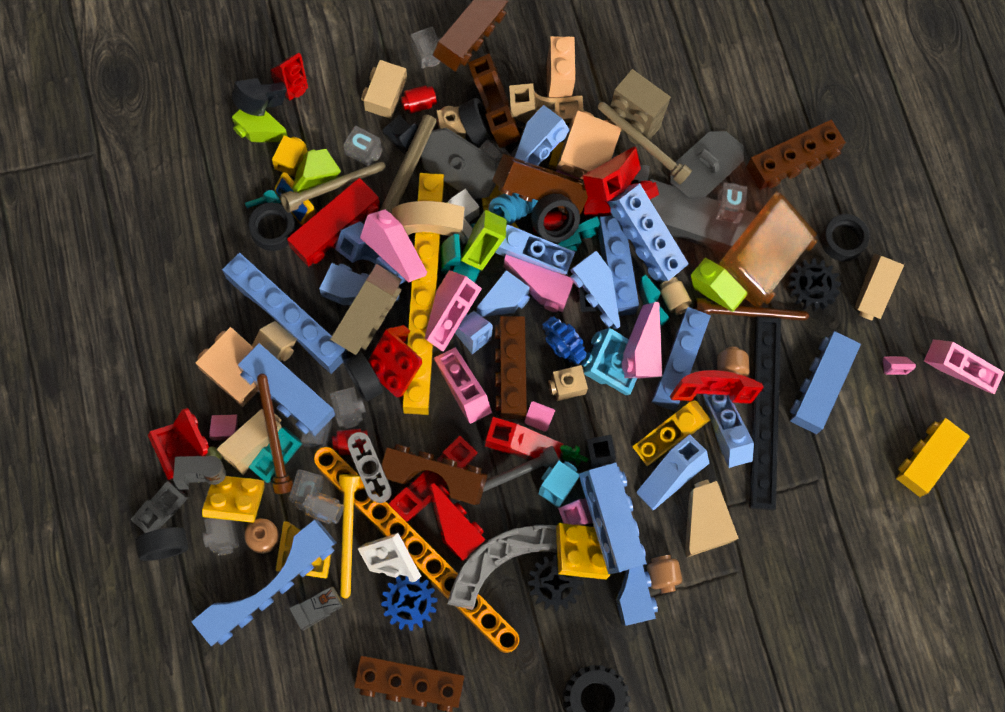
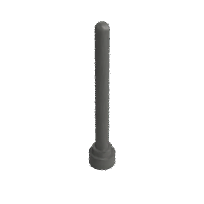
(546, 459)

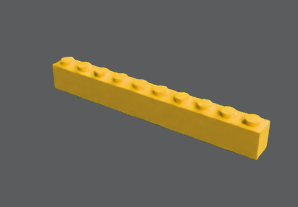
(422, 298)

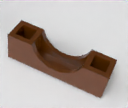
(495, 101)
(463, 483)

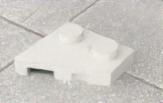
(389, 557)

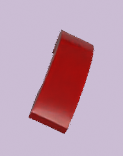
(736, 386)
(417, 495)

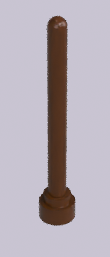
(705, 306)
(282, 482)

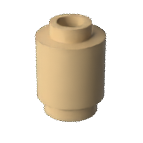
(675, 296)

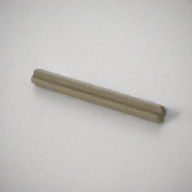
(409, 163)

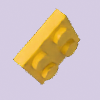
(234, 499)
(579, 552)

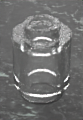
(323, 508)

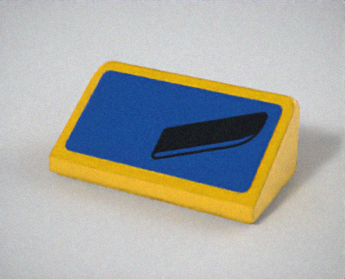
(306, 210)

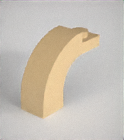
(527, 102)
(430, 217)

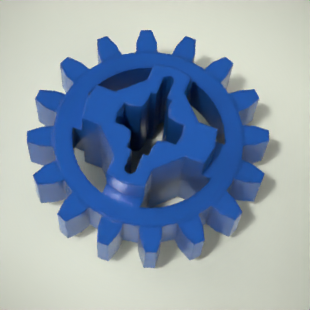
(564, 340)
(422, 595)

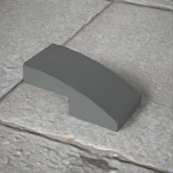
(159, 508)

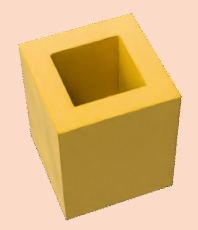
(289, 155)

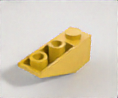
(671, 432)

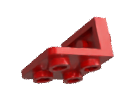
(395, 361)
(178, 440)

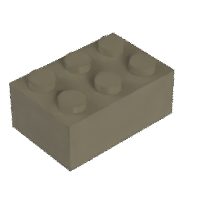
(640, 104)
(368, 310)

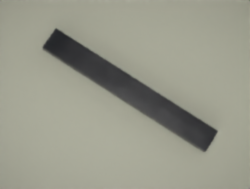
(765, 414)

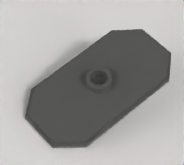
(460, 162)
(711, 162)

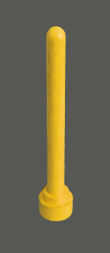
(349, 485)

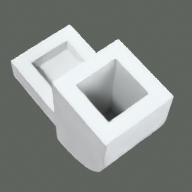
(471, 211)

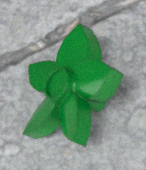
(572, 454)

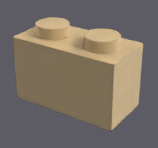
(384, 89)

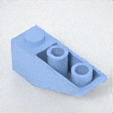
(541, 136)
(535, 250)
(598, 283)
(342, 284)
(729, 430)
(673, 472)

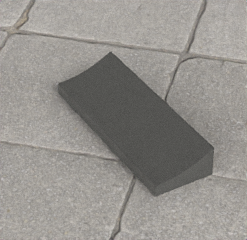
(696, 219)

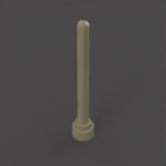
(678, 171)
(292, 200)

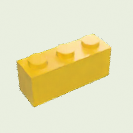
(931, 456)

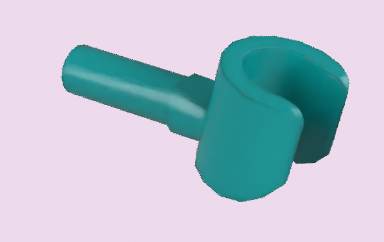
(268, 196)

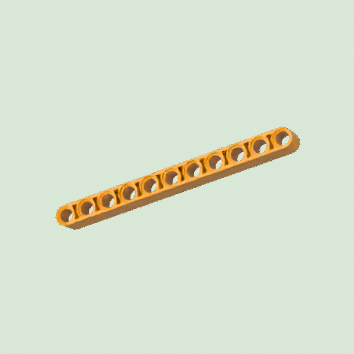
(428, 554)

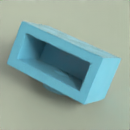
(558, 482)

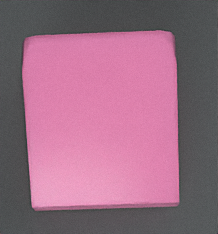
(898, 365)
(539, 416)
(222, 427)
(576, 513)

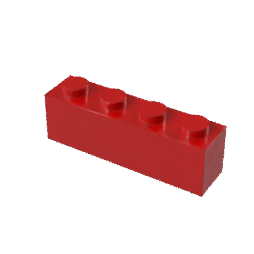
(323, 229)

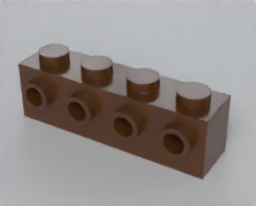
(468, 32)
(795, 155)
(536, 182)
(512, 372)
(409, 682)

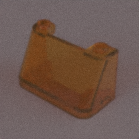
(768, 249)

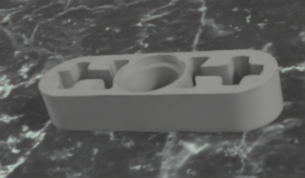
(355, 453)

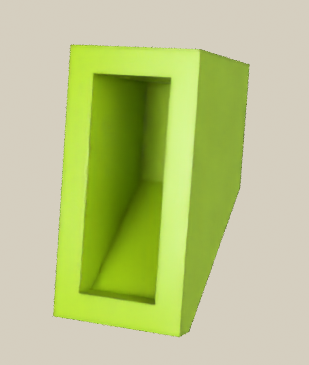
(258, 128)
(314, 170)
(484, 239)
(717, 284)

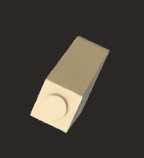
(878, 286)
(247, 442)
(708, 519)

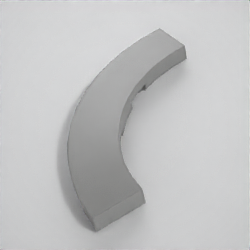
(493, 554)

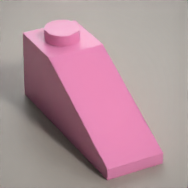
(392, 244)
(545, 285)
(449, 308)
(643, 349)
(963, 365)
(463, 385)

